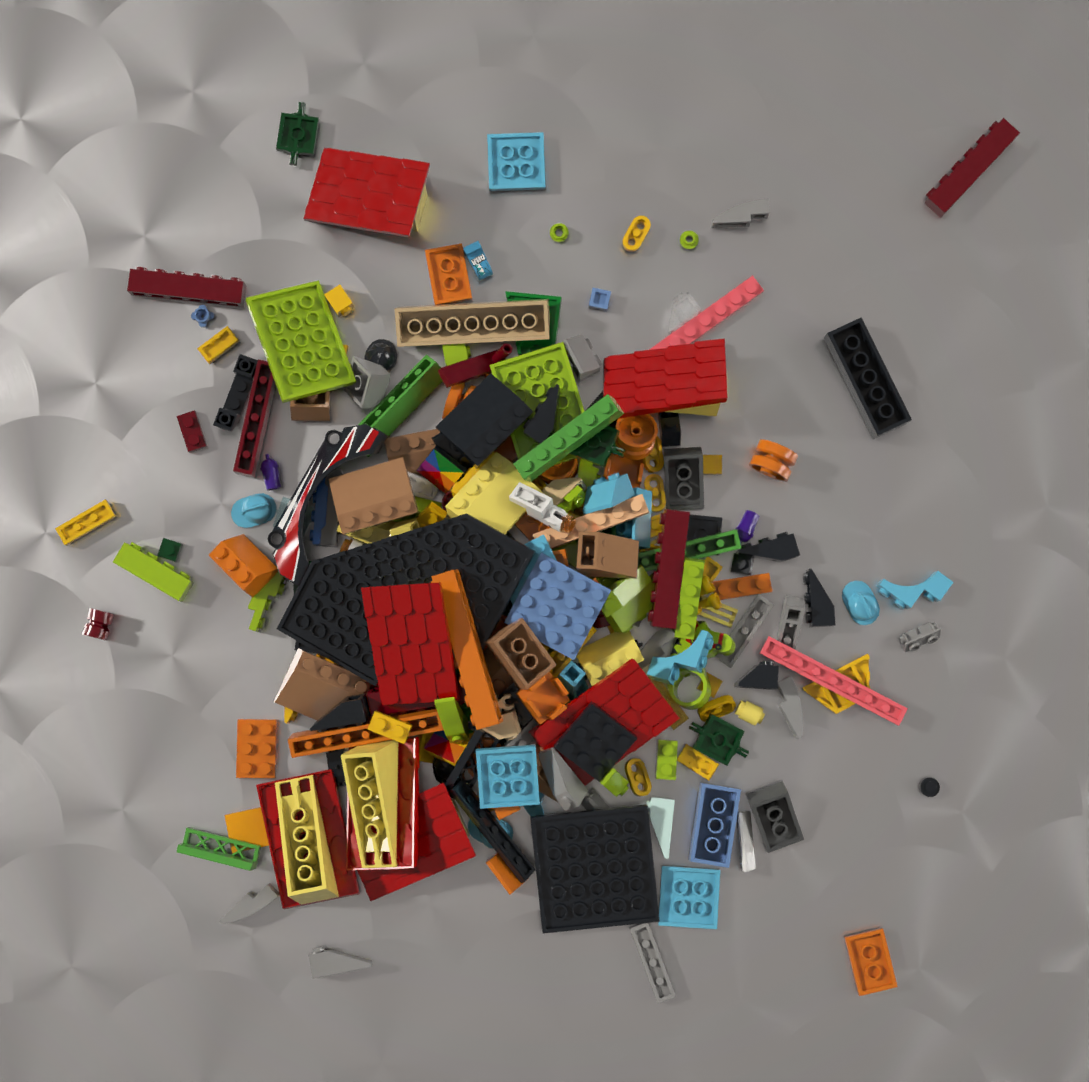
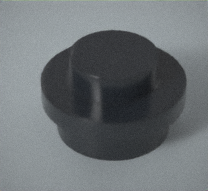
(929, 787)

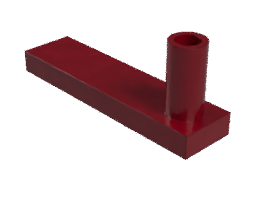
(473, 367)

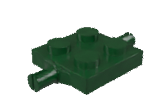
(297, 134)
(600, 447)
(718, 739)

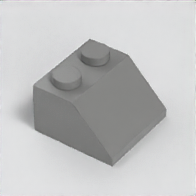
(581, 357)
(370, 383)

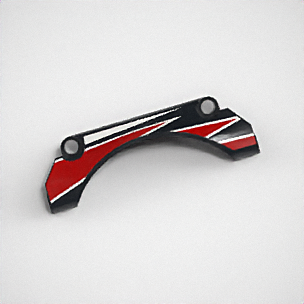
(352, 443)

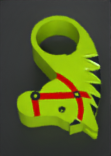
(722, 644)

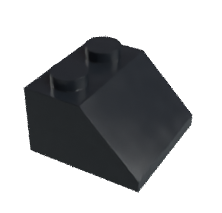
(760, 677)

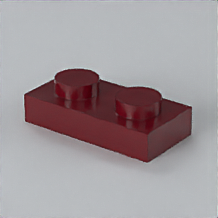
(191, 431)

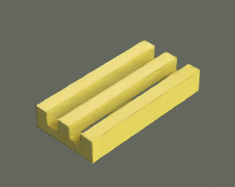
(732, 617)

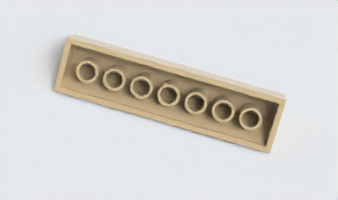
(472, 322)

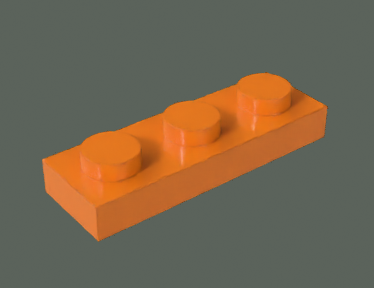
(743, 586)

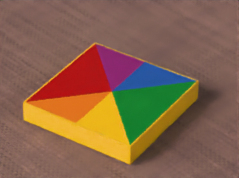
(441, 748)

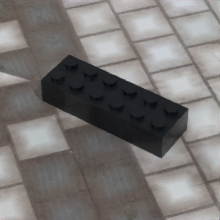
(867, 378)

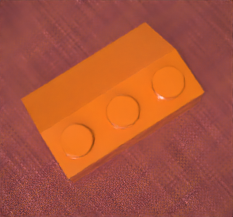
(244, 563)

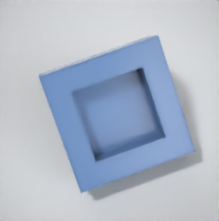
(599, 299)

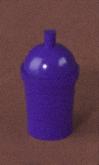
(270, 473)
(747, 526)

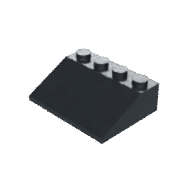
(484, 420)

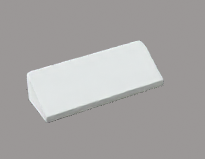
(745, 841)

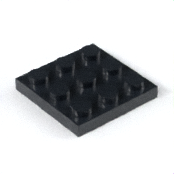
(595, 741)

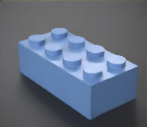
(714, 825)

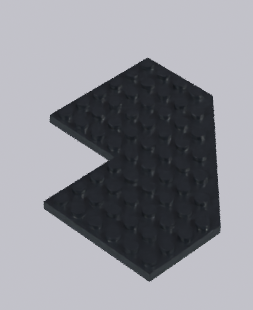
(329, 605)

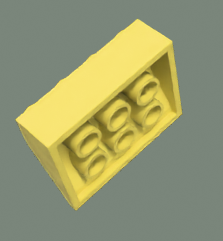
(488, 495)

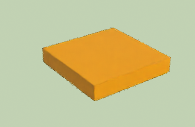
(247, 827)

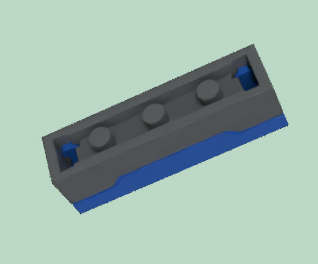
(325, 515)

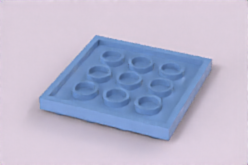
(559, 605)

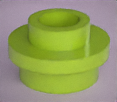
(559, 227)
(689, 245)

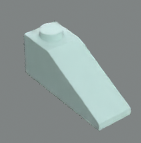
(661, 819)

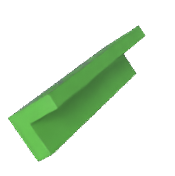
(218, 856)

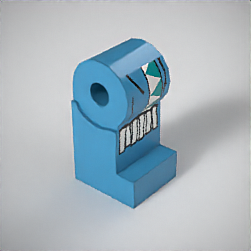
(478, 260)

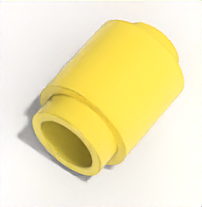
(749, 712)

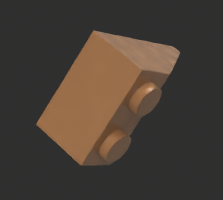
(311, 408)

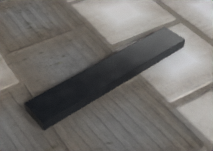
(492, 830)

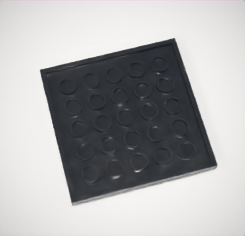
(594, 868)

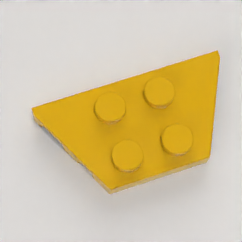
(856, 670)

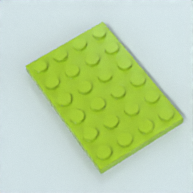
(300, 341)
(531, 378)

